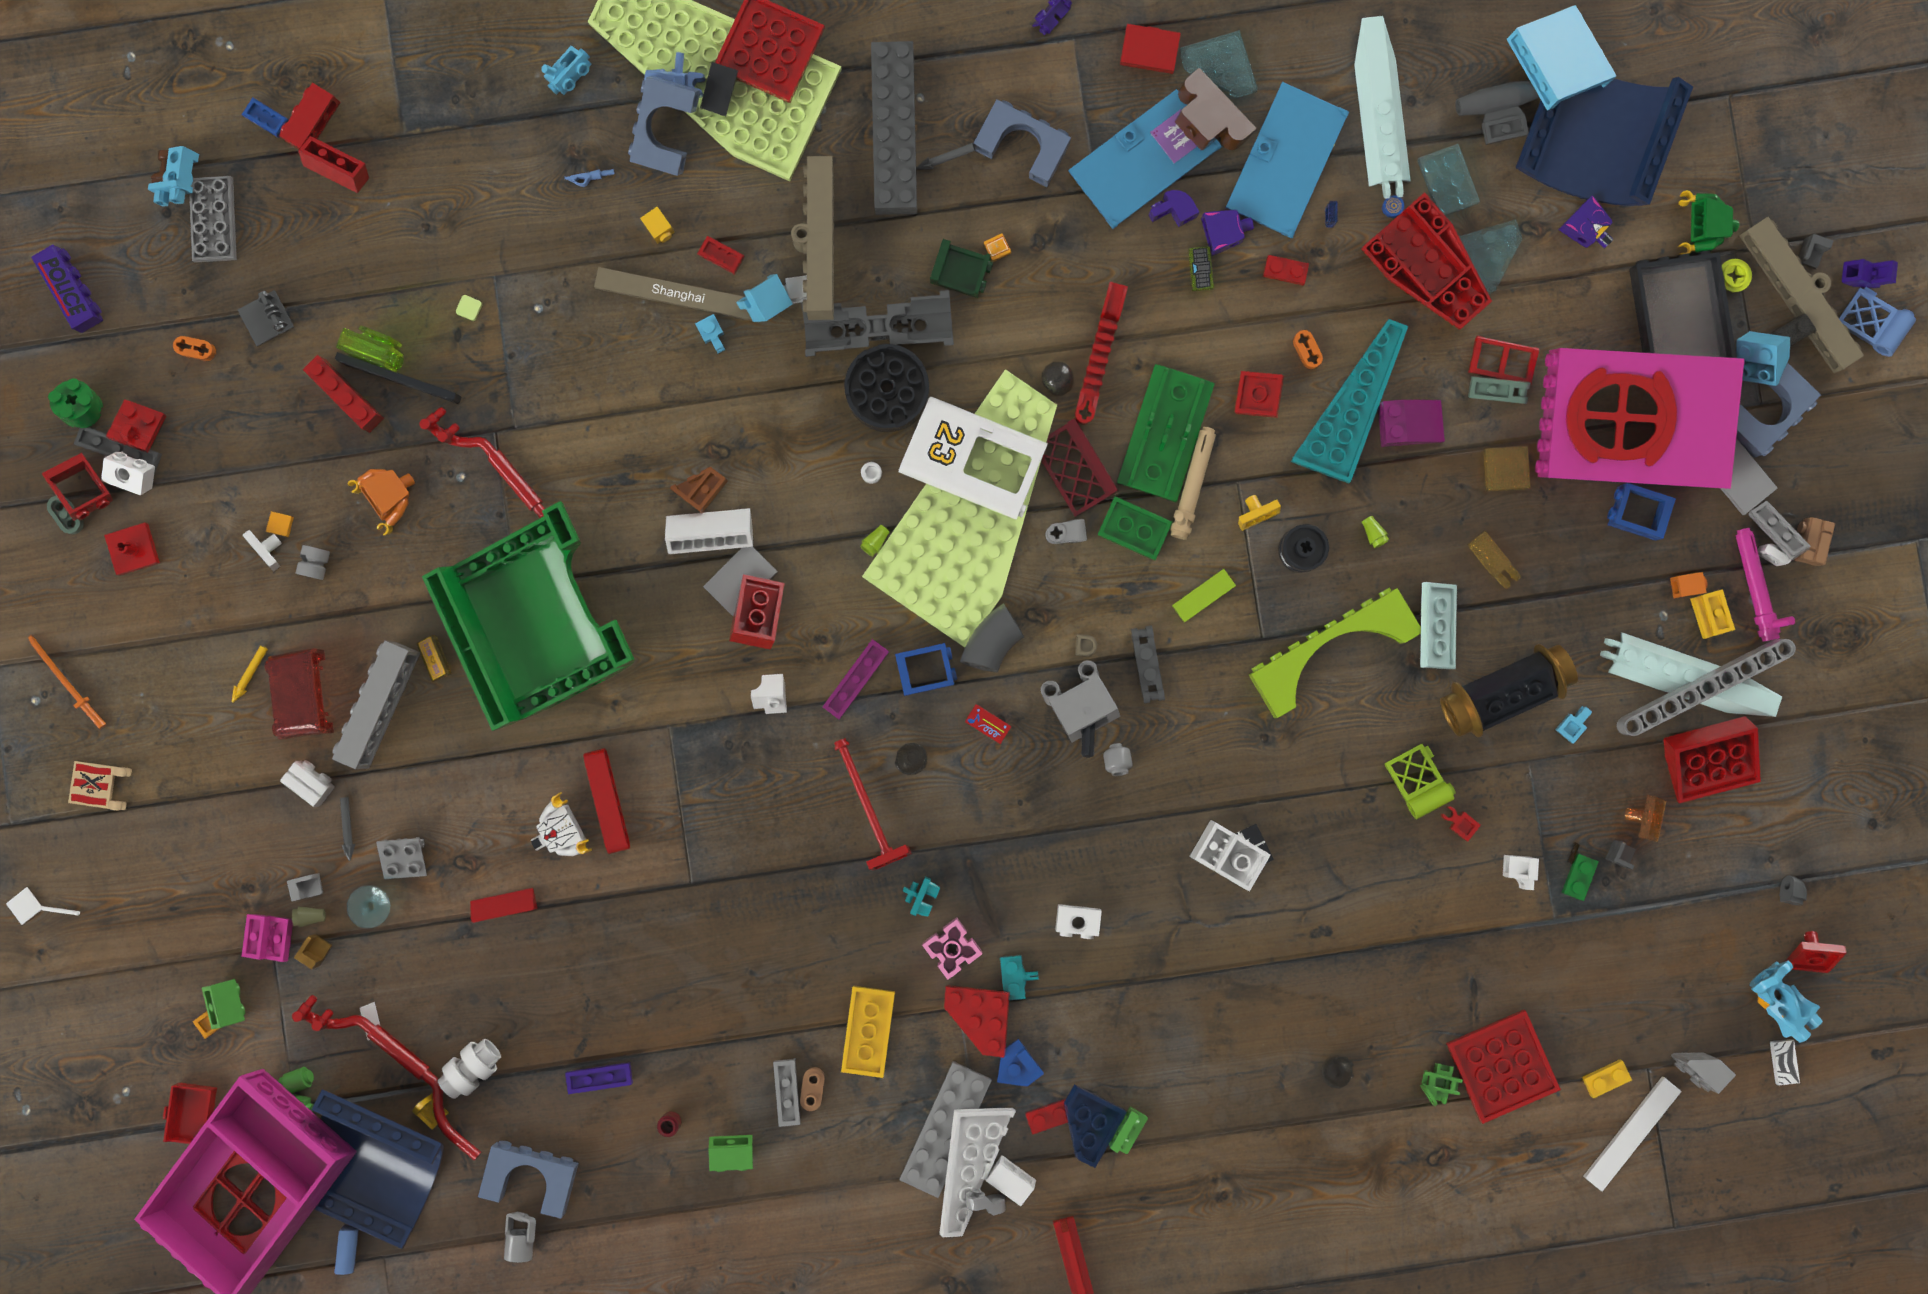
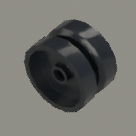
(1291, 551)

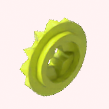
(1742, 270)

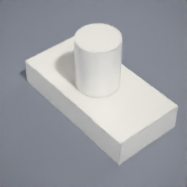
(264, 548)

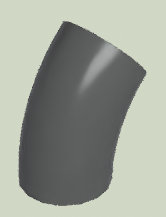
(992, 640)

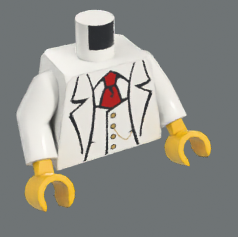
(560, 830)

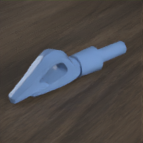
(593, 175)

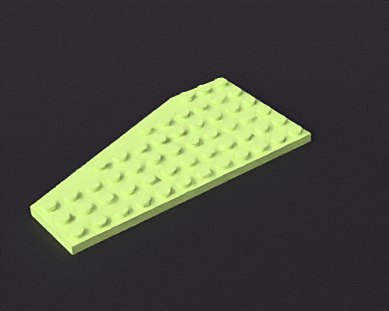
(756, 124)
(955, 555)

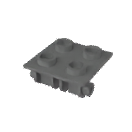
(265, 317)

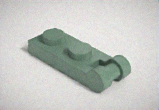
(1498, 389)

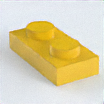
(1606, 1078)

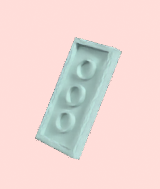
(1438, 626)

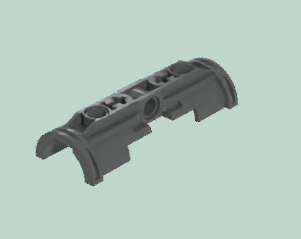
(931, 309)

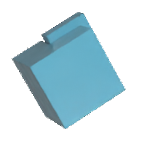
(765, 299)

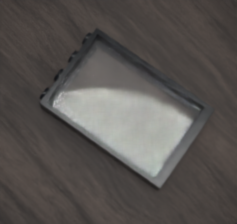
(1683, 306)

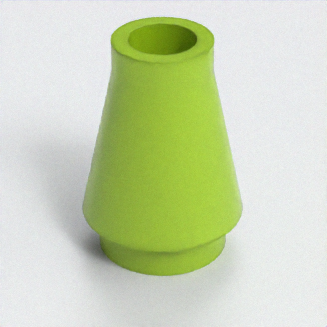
(1376, 534)
(874, 541)

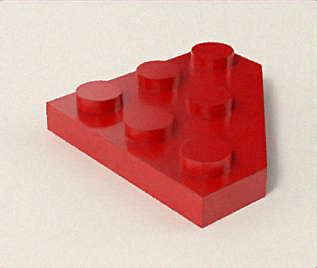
(981, 1016)

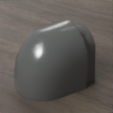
(1793, 891)

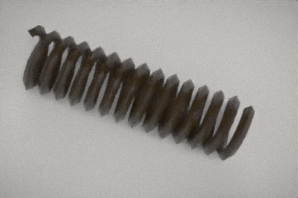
(1573, 855)

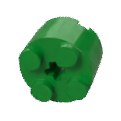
(75, 403)

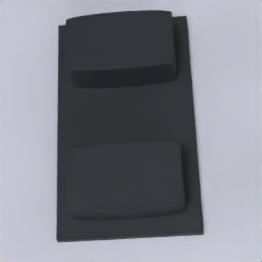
(718, 89)

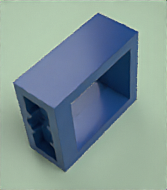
(1660, 519)
(904, 675)

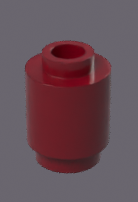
(664, 1128)

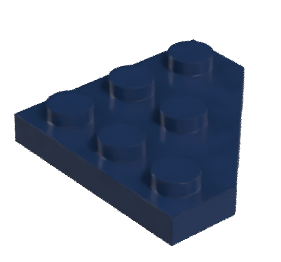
(1091, 1124)

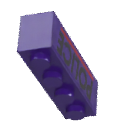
(67, 288)

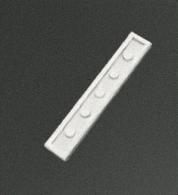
(1632, 1133)

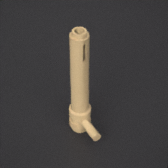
(1185, 514)

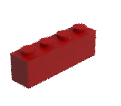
(343, 393)

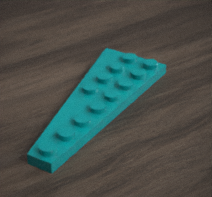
(1342, 429)

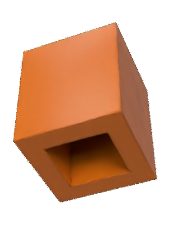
(1688, 585)

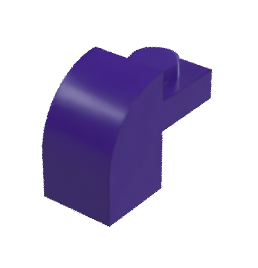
(1178, 204)
(1868, 274)

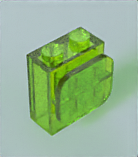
(371, 348)

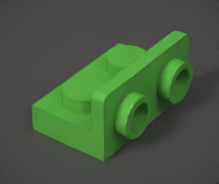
(1128, 1131)

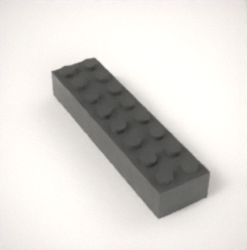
(894, 128)

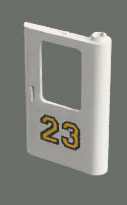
(944, 445)

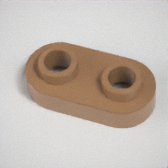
(812, 1089)

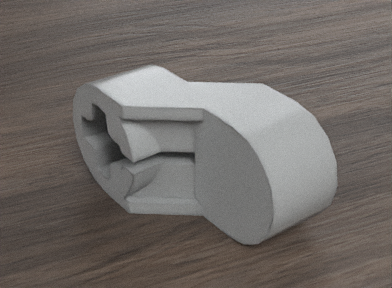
(992, 1203)

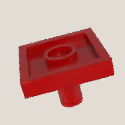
(132, 549)
(1815, 955)

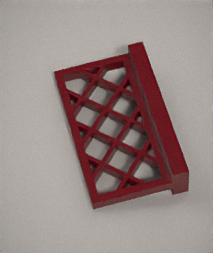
(1093, 461)

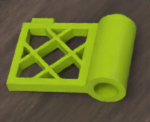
(1428, 797)

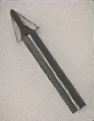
(930, 163)
(348, 846)

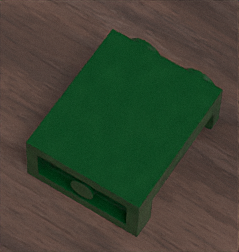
(961, 269)

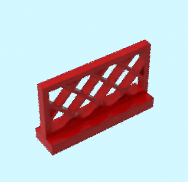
(1073, 1256)

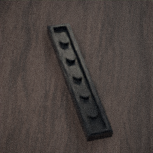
(398, 378)

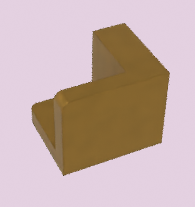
(313, 951)

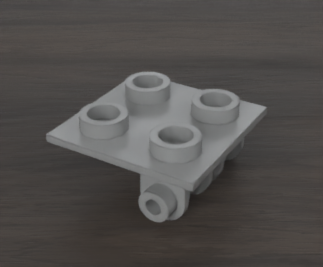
(402, 858)

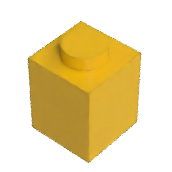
(657, 225)

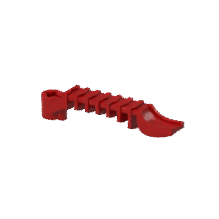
(1100, 350)

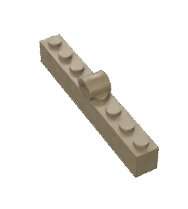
(817, 238)
(1800, 293)

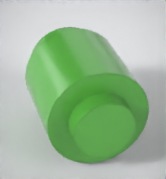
(297, 1080)

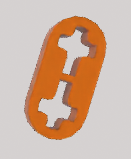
(1312, 347)
(193, 352)

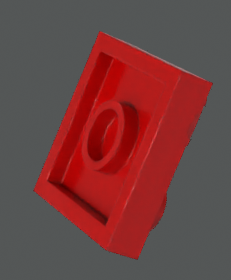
(1259, 394)
(136, 426)

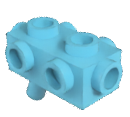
(567, 70)

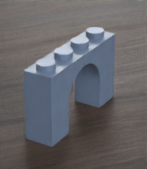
(1005, 119)
(645, 147)
(1796, 398)
(557, 1172)

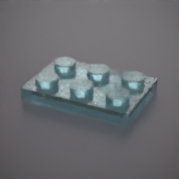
(1448, 180)

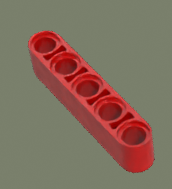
(606, 801)

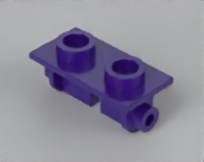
(1046, 18)

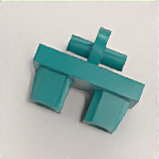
(920, 907)

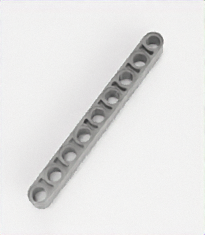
(1715, 684)

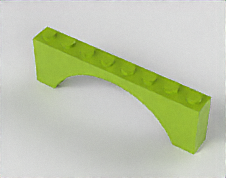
(1279, 678)

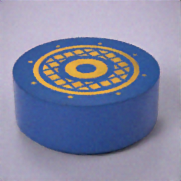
(1393, 206)

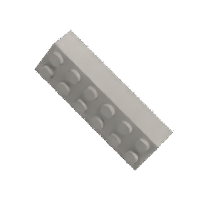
(375, 705)

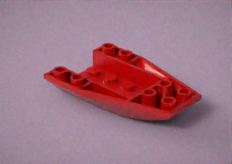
(1429, 262)

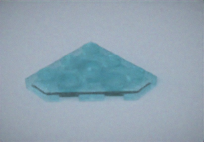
(1223, 62)
(1492, 251)

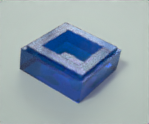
(1331, 214)

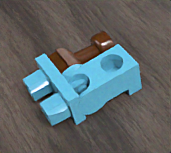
(174, 176)

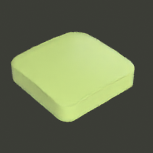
(469, 307)

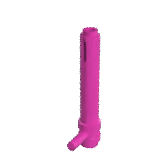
(1765, 617)

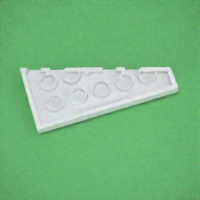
(970, 1159)

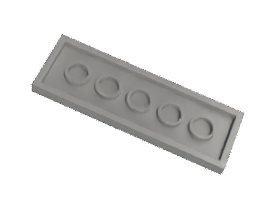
(929, 1158)

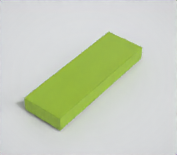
(1203, 595)

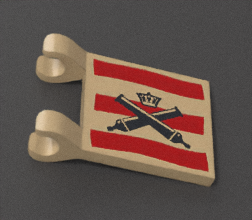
(94, 784)

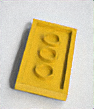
(868, 1031)

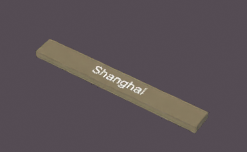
(670, 293)

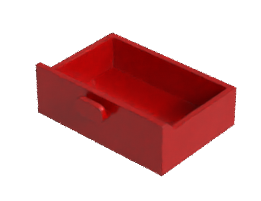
(1150, 48)
(187, 1111)

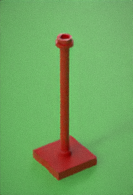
(887, 855)

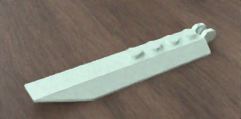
(1380, 108)
(1671, 669)

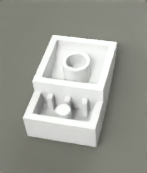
(1230, 855)

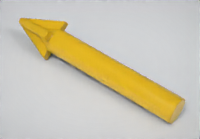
(239, 690)

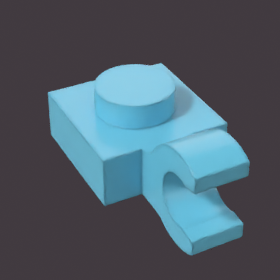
(711, 331)
(1573, 726)

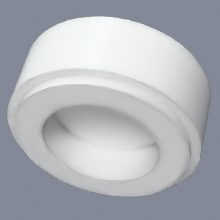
(871, 472)

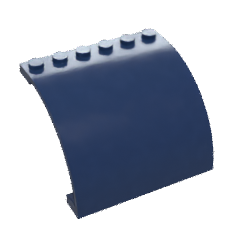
(1606, 141)
(387, 1176)

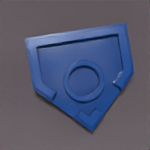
(1018, 1066)

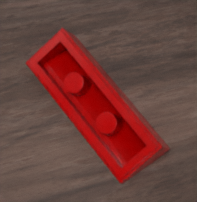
(502, 905)

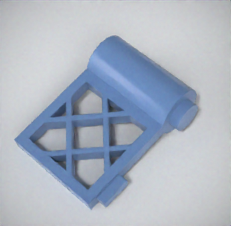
(1892, 329)

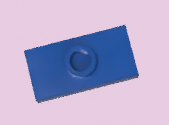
(264, 117)

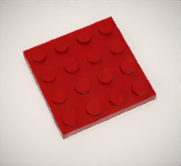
(770, 47)
(1503, 1066)

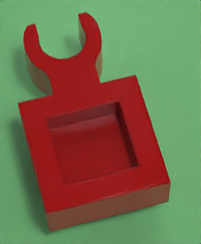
(1462, 824)

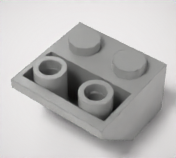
(1705, 1070)

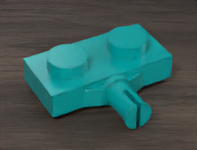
(1015, 976)

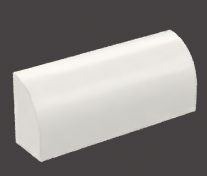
(709, 531)

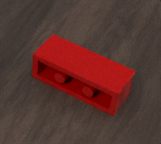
(309, 116)
(333, 164)

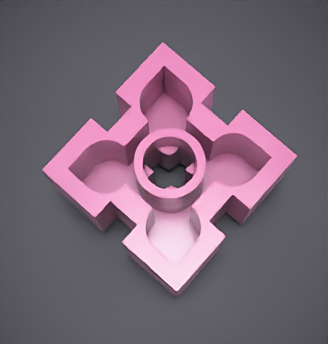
(950, 961)

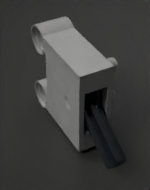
(1082, 707)

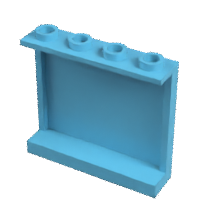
(1560, 56)

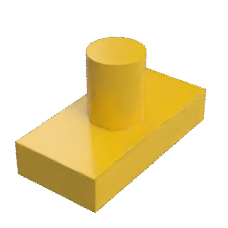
(1258, 512)

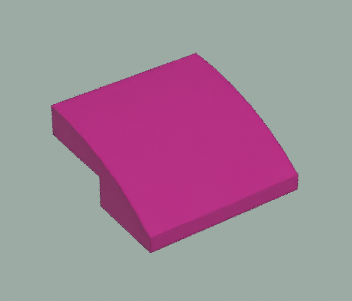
(267, 937)

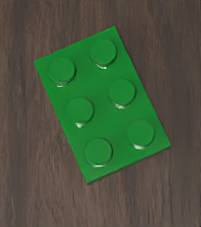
(1134, 528)

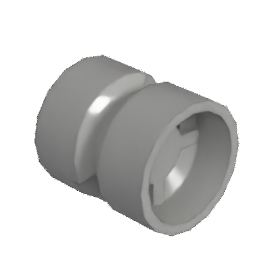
(312, 562)

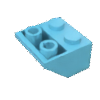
(1763, 357)

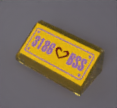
(433, 658)

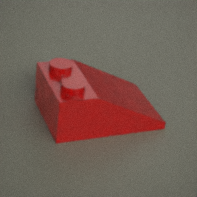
(757, 612)

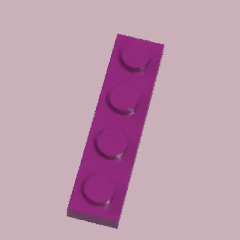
(855, 679)

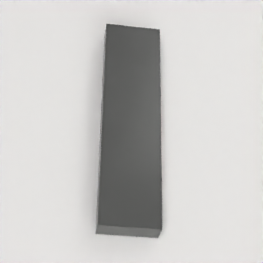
(98, 442)

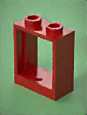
(69, 468)

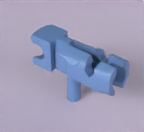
(688, 79)

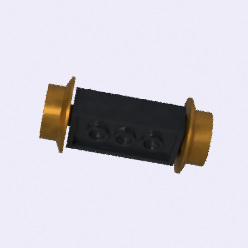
(1509, 691)

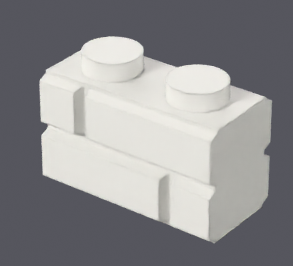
(308, 783)

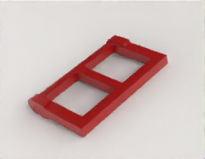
(1534, 351)

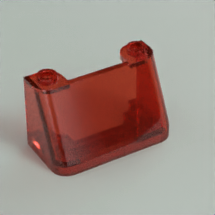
(297, 694)

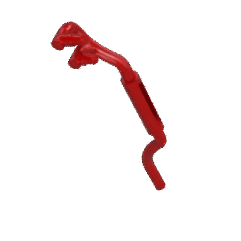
(496, 458)
(399, 1054)

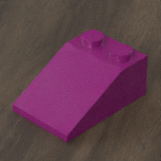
(1410, 422)

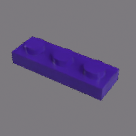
(599, 1078)

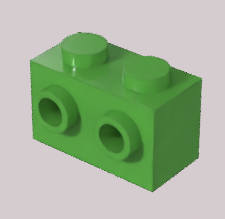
(223, 1004)
(730, 1153)

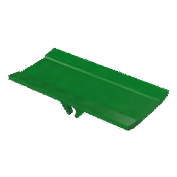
(1165, 432)

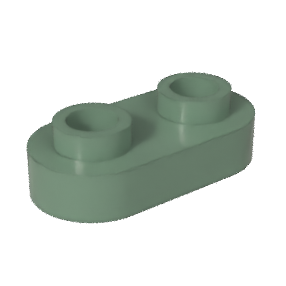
(62, 518)

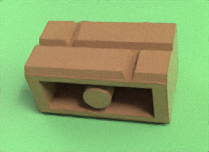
(1818, 536)

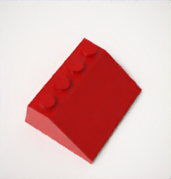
(1713, 759)

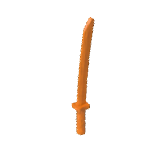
(81, 702)

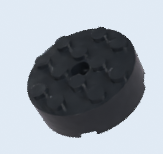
(892, 409)

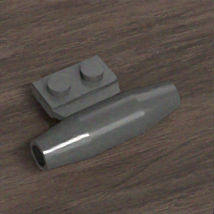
(1501, 108)

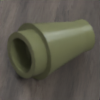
(306, 916)

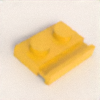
(1712, 614)

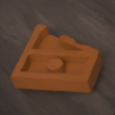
(701, 488)

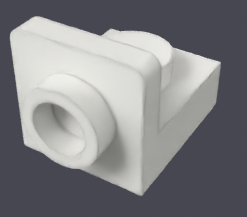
(1773, 554)

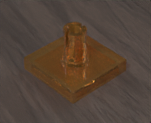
(1650, 817)

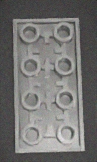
(212, 219)

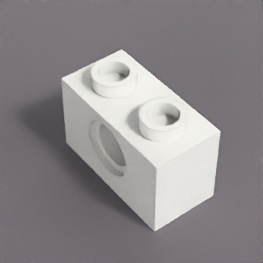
(128, 473)
(1067, 913)

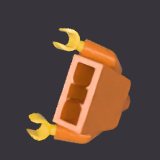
(385, 494)

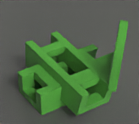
(1440, 1078)

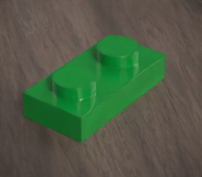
(1580, 877)

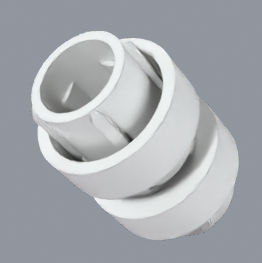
(463, 1074)

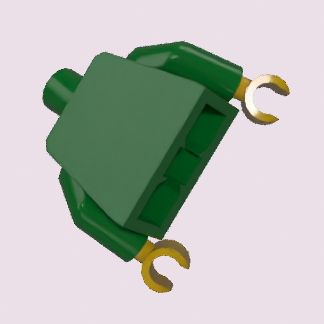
(1710, 221)

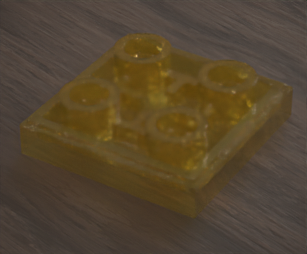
(1506, 468)

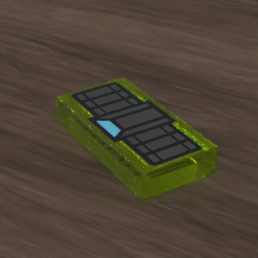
(1201, 268)

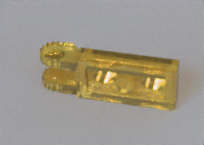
(1493, 558)

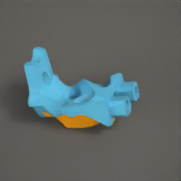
(1792, 1010)

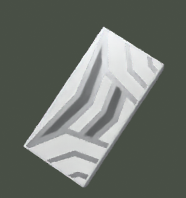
(1784, 1062)

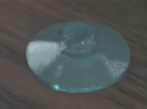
(358, 906)

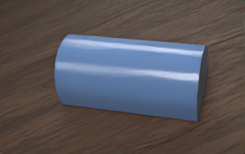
(346, 1250)

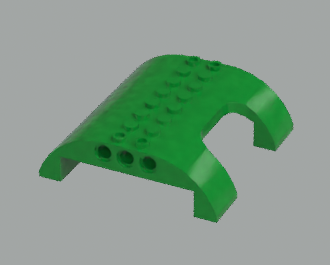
(526, 622)

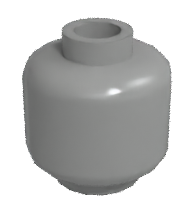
(1118, 760)

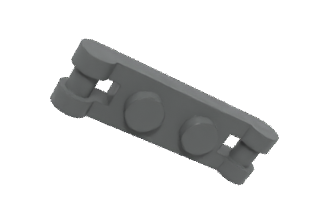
(1147, 664)

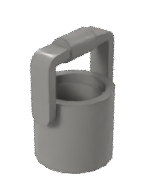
(519, 1241)

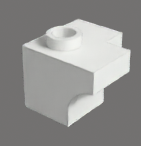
(770, 694)
(1522, 869)

